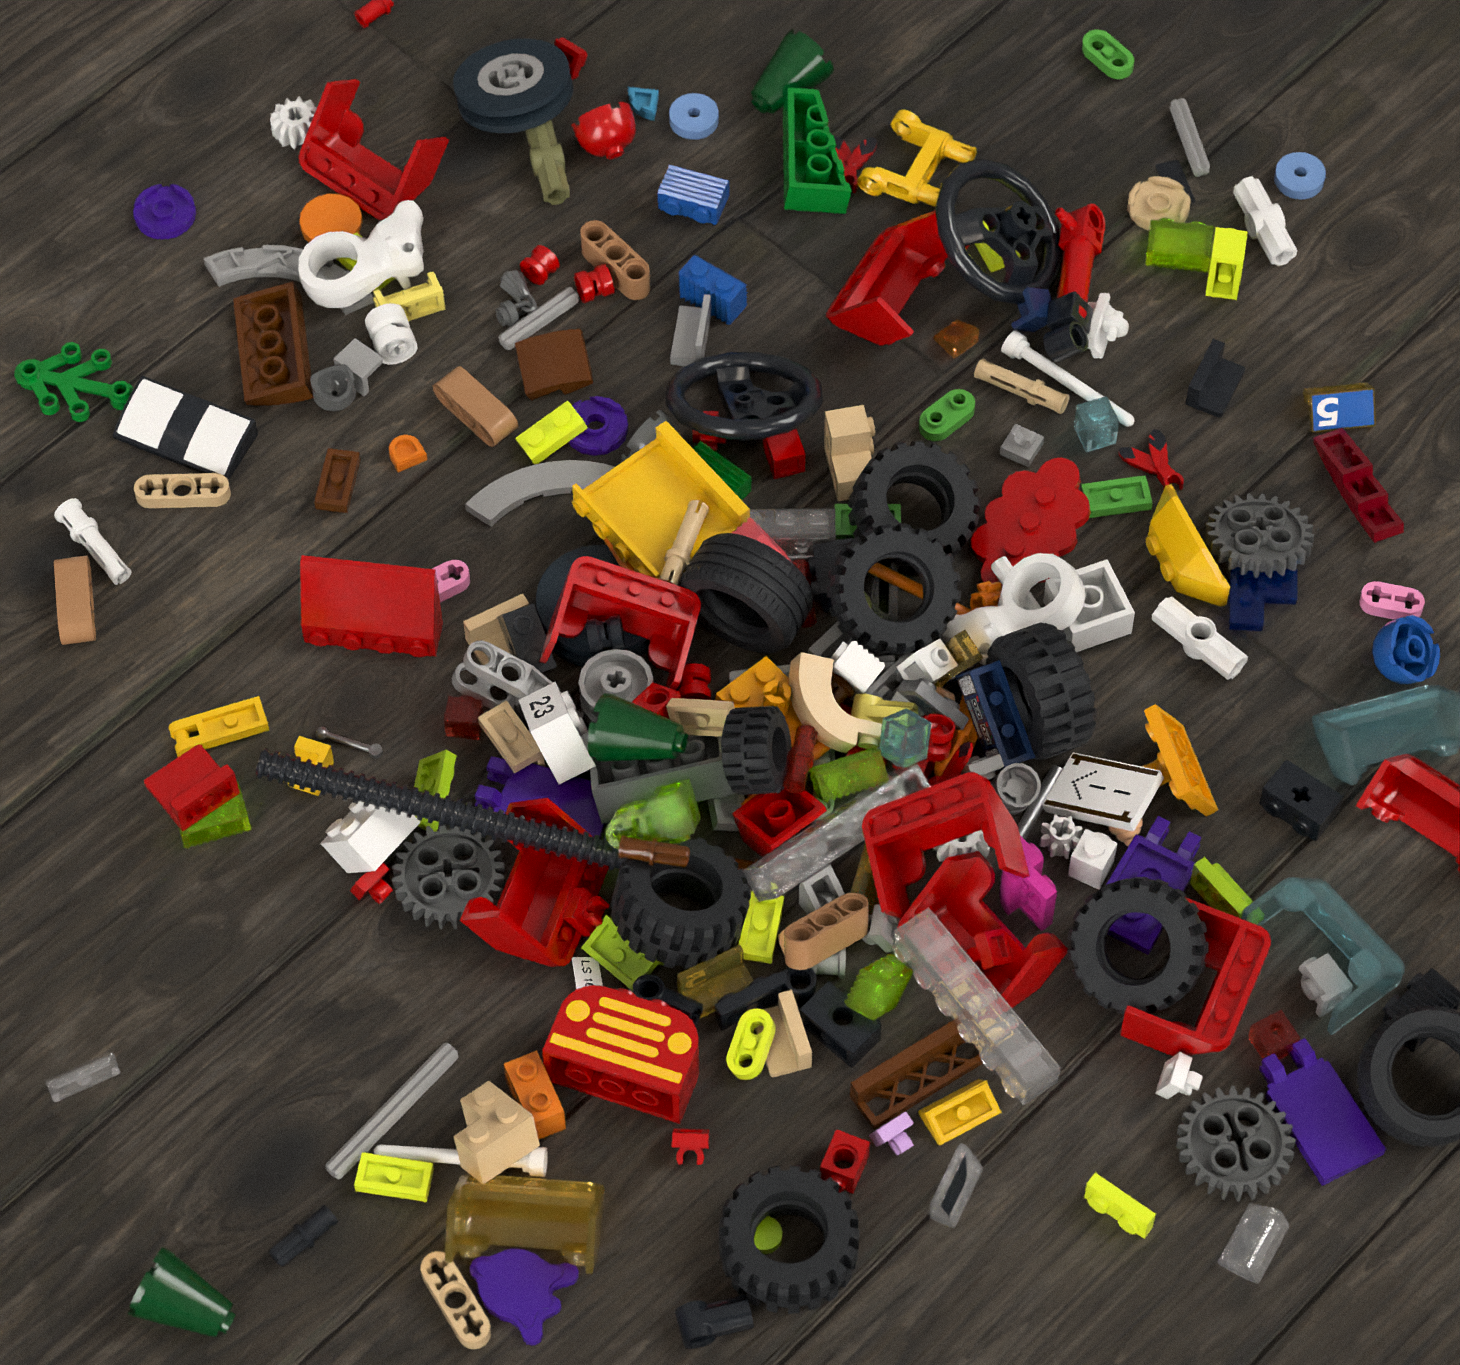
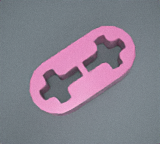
(448, 586)
(1391, 600)

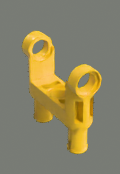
(914, 186)

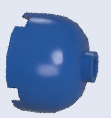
(1406, 650)

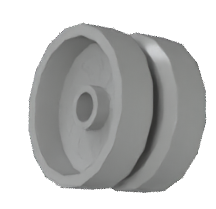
(612, 673)

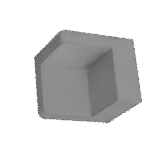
(361, 361)

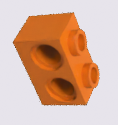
(535, 1093)

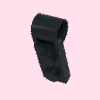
(764, 993)

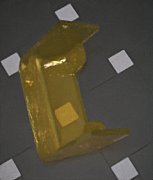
(525, 1215)

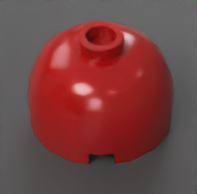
(606, 130)

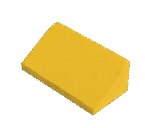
(960, 1111)

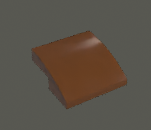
(554, 363)

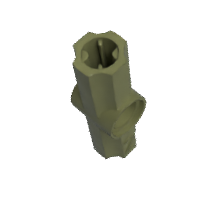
(548, 163)

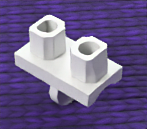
(1105, 325)

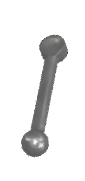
(374, 750)

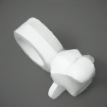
(390, 251)
(991, 622)

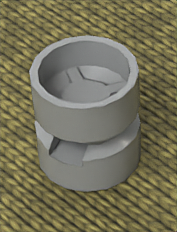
(1017, 787)

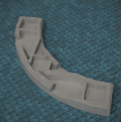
(271, 262)
(535, 480)

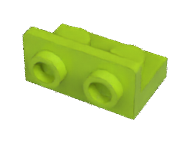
(435, 775)
(1218, 888)
(615, 954)

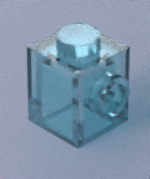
(1096, 424)
(904, 738)

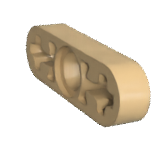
(192, 499)
(460, 1326)

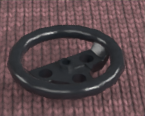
(1008, 231)
(750, 410)

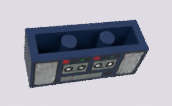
(995, 714)

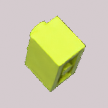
(1226, 263)

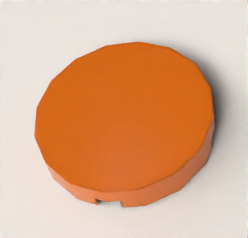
(330, 214)

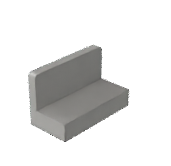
(691, 333)

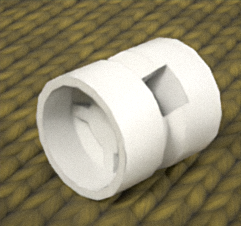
(391, 333)

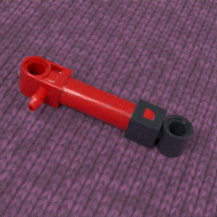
(1070, 313)

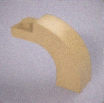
(817, 707)

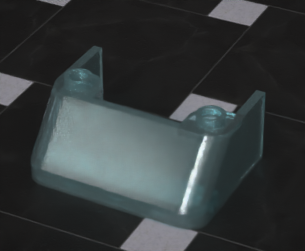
(1389, 728)
(1372, 962)

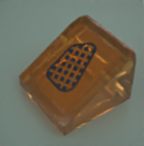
(957, 337)

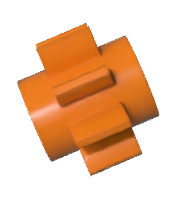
(987, 596)

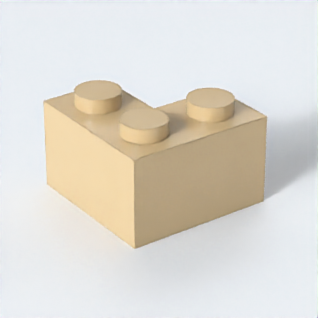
(847, 446)
(495, 1134)

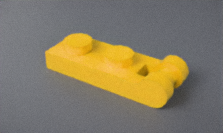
(220, 725)

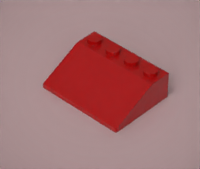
(370, 606)

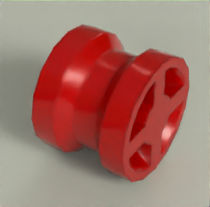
(539, 265)

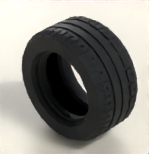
(748, 592)
(1376, 1076)

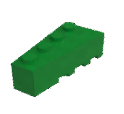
(810, 161)

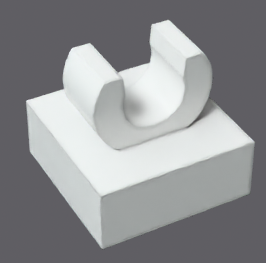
(1177, 1077)

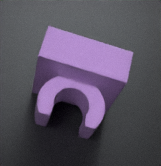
(894, 1133)

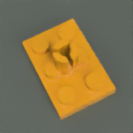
(760, 687)
(1178, 761)

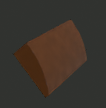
(273, 346)

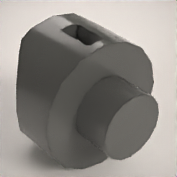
(333, 387)

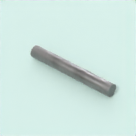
(1034, 810)

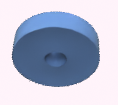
(693, 127)
(1300, 164)

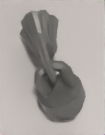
(515, 285)

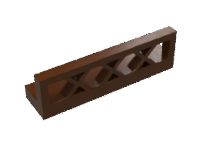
(904, 1066)

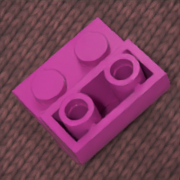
(1032, 894)

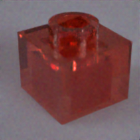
(462, 717)
(1269, 1043)

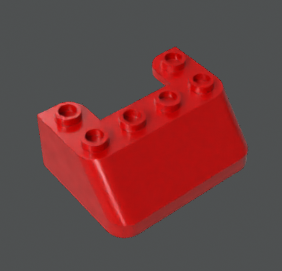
(536, 896)
(957, 901)

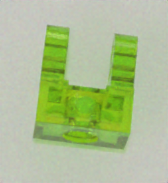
(667, 816)

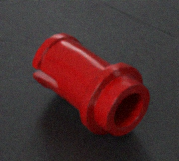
(372, 11)

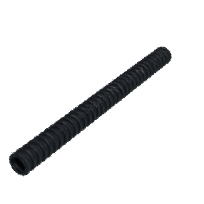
(437, 809)

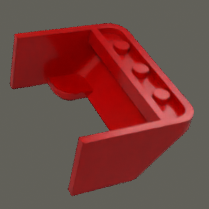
(339, 160)
(886, 280)
(646, 608)
(1419, 797)
(928, 818)
(1237, 955)

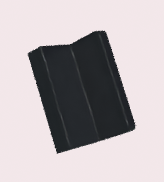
(1214, 381)

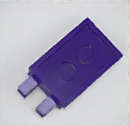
(538, 782)
(1150, 859)
(1322, 1112)

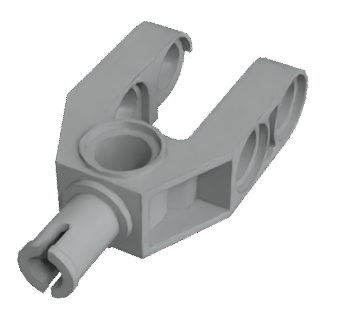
(491, 675)

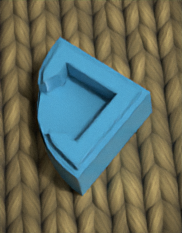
(643, 101)

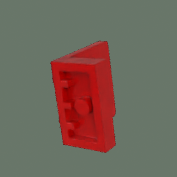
(192, 786)

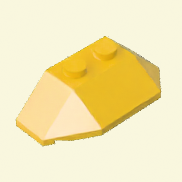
(1183, 553)

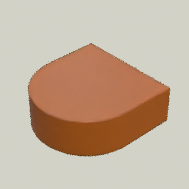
(406, 452)

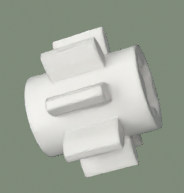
(1052, 836)

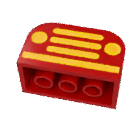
(624, 1050)

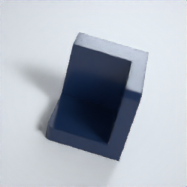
(1033, 310)

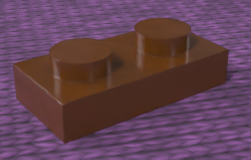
(337, 480)

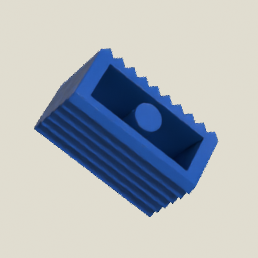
(693, 194)
(726, 291)

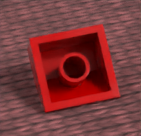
(775, 817)

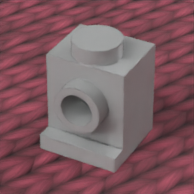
(1324, 983)

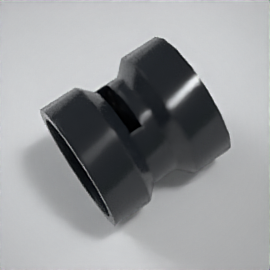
(597, 633)

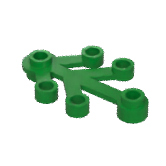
(70, 381)

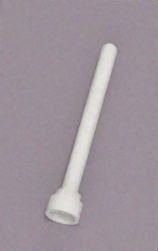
(1017, 346)
(534, 1162)

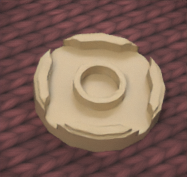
(1158, 199)

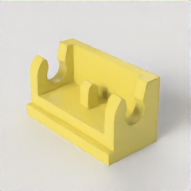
(417, 300)

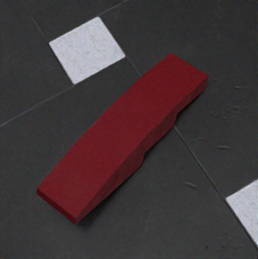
(1357, 485)

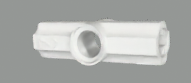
(1265, 221)
(1212, 649)

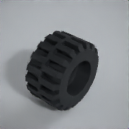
(755, 750)

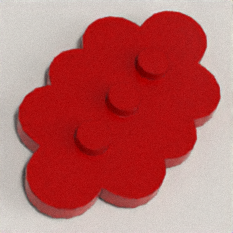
(1032, 516)

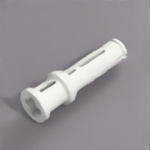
(85, 531)

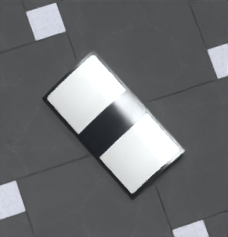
(185, 428)

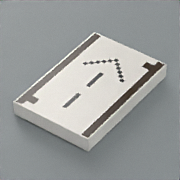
(1103, 791)

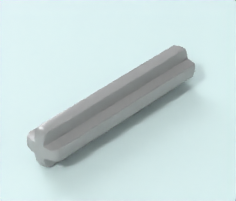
(1189, 137)
(539, 318)

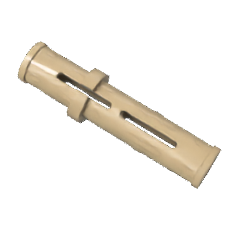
(1033, 391)
(679, 555)

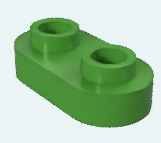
(1111, 58)
(949, 413)

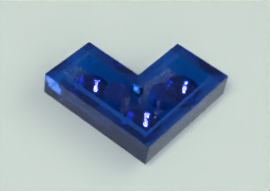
(1250, 593)

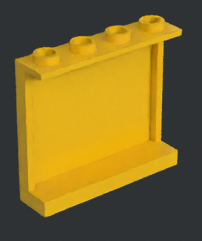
(646, 500)

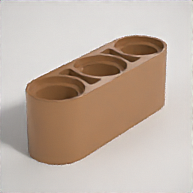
(626, 267)
(475, 406)
(74, 600)
(826, 931)

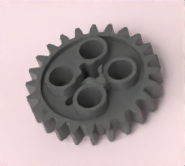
(1259, 535)
(445, 848)
(1265, 1136)

